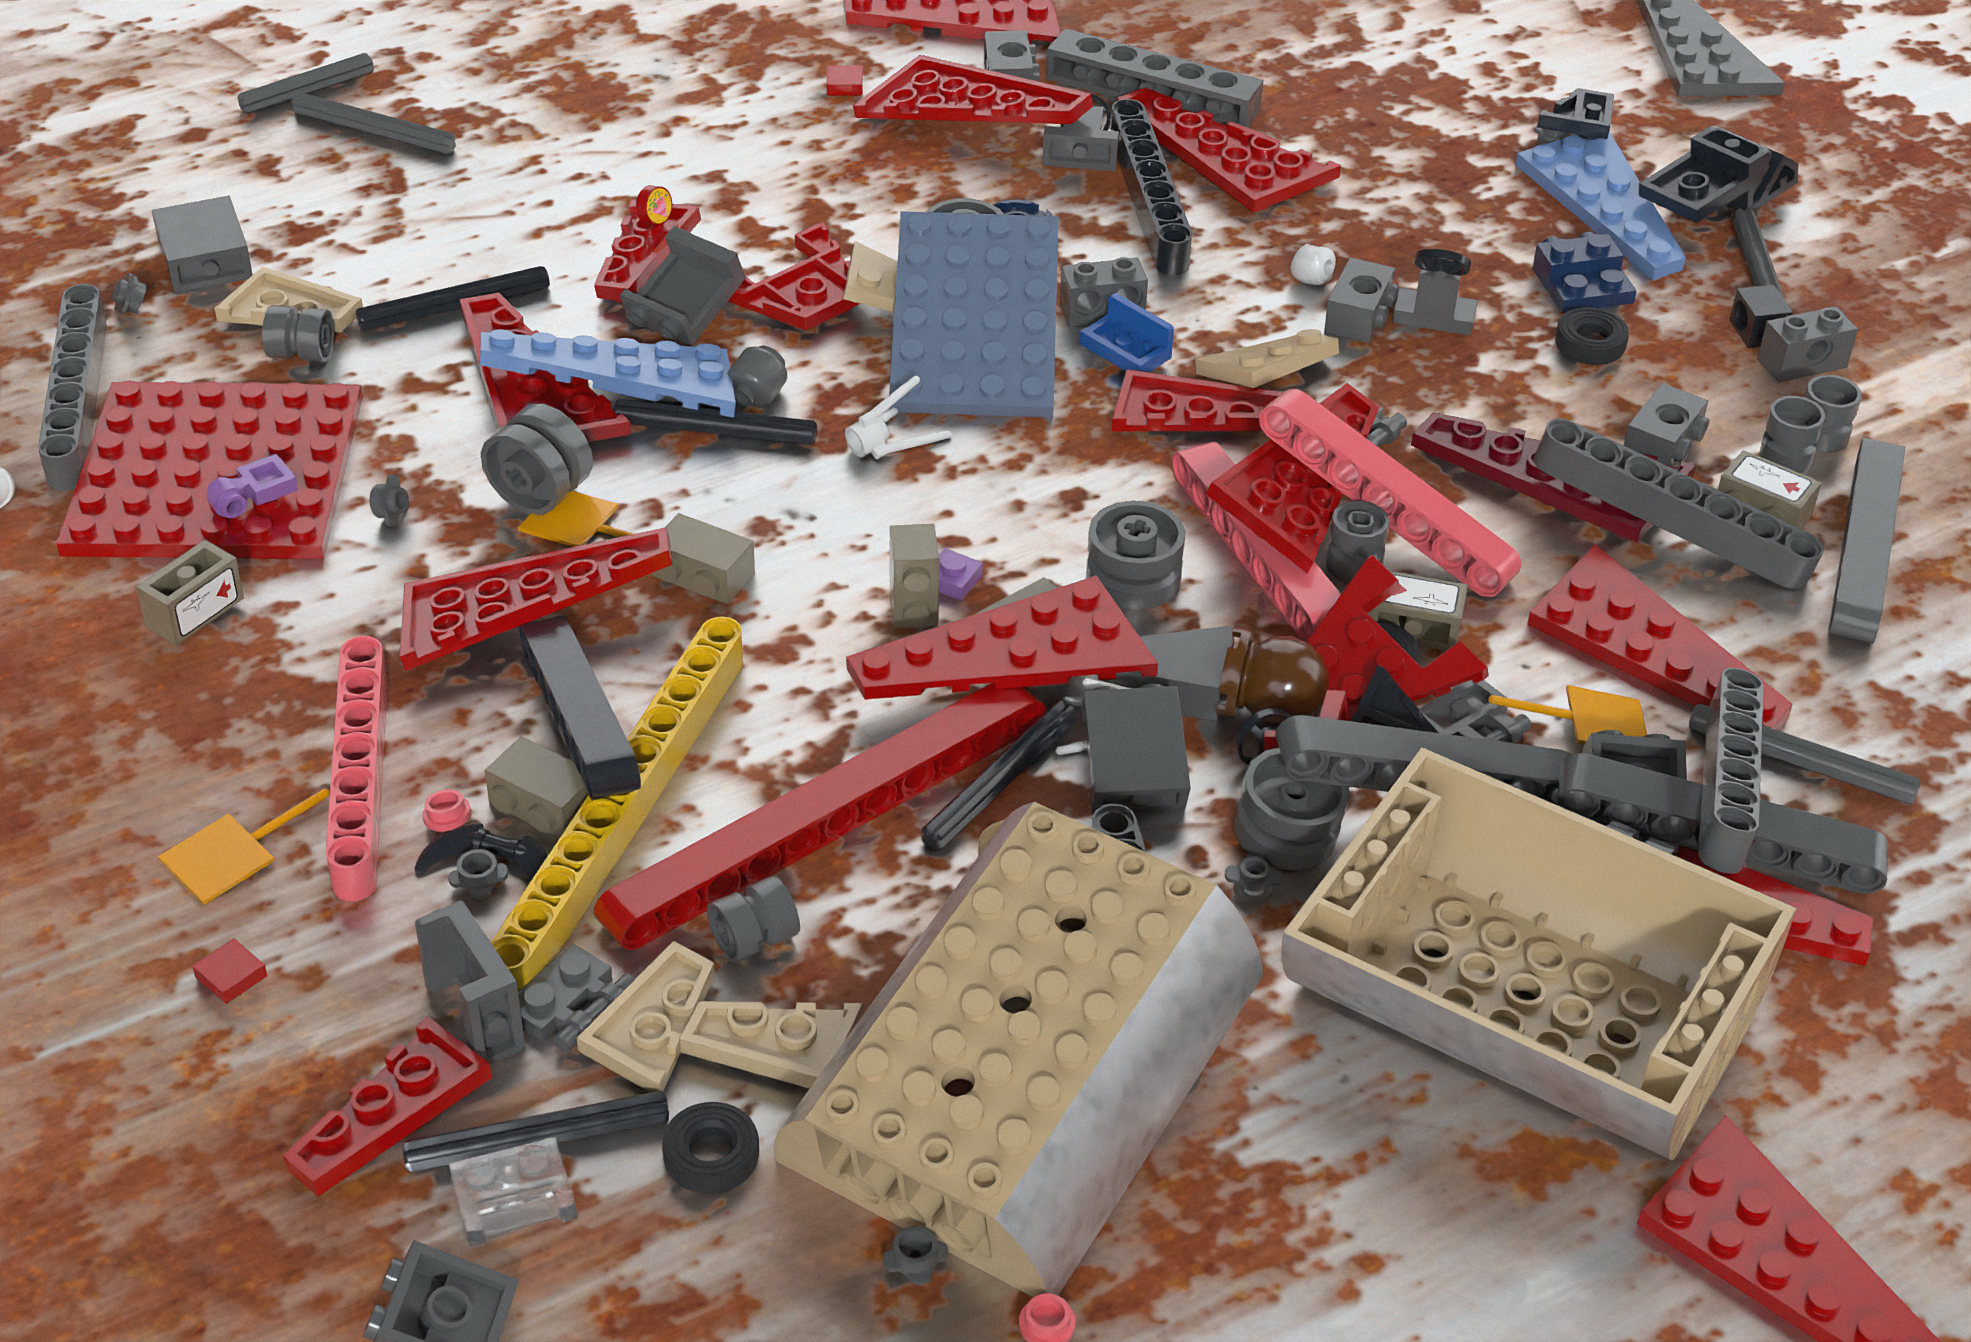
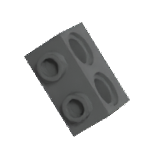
(1089, 284)

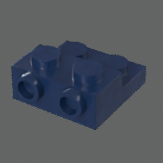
(1583, 272)

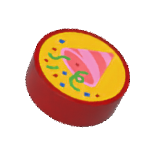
(654, 205)

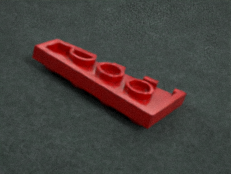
(640, 251)
(1187, 404)
(1818, 924)
(382, 1111)

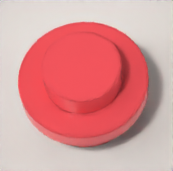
(446, 810)
(1047, 1319)

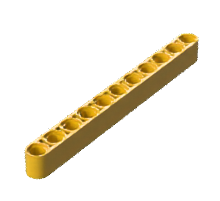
(606, 826)

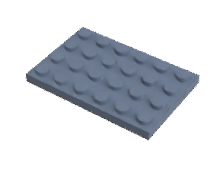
(975, 314)

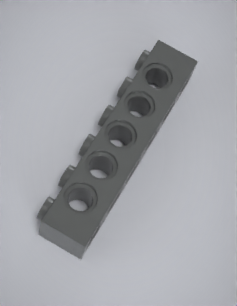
(1122, 69)

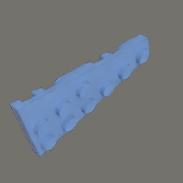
(1604, 194)
(619, 366)

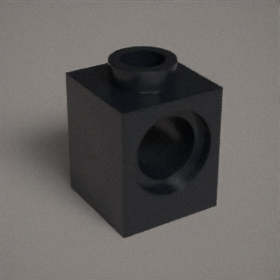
(1753, 309)

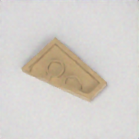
(871, 278)
(272, 287)
(1268, 360)
(644, 1023)
(769, 1042)

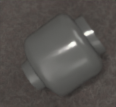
(758, 375)

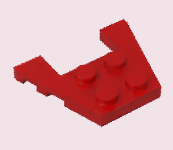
(806, 291)
(1357, 644)

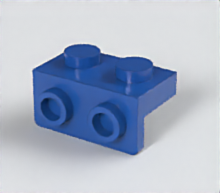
(1129, 336)

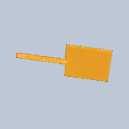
(573, 520)
(1589, 712)
(226, 853)

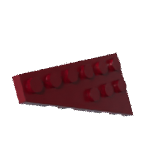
(1510, 462)

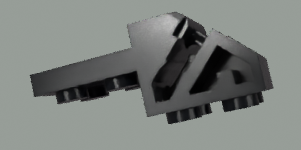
(1719, 173)

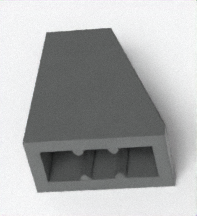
(1192, 663)

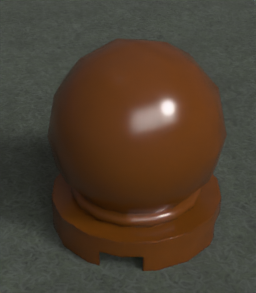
(1272, 674)

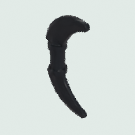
(524, 852)

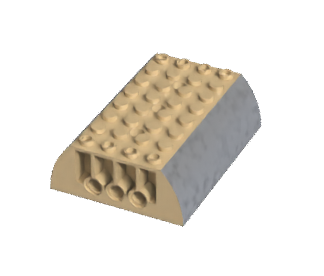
(1550, 908)
(1060, 1091)

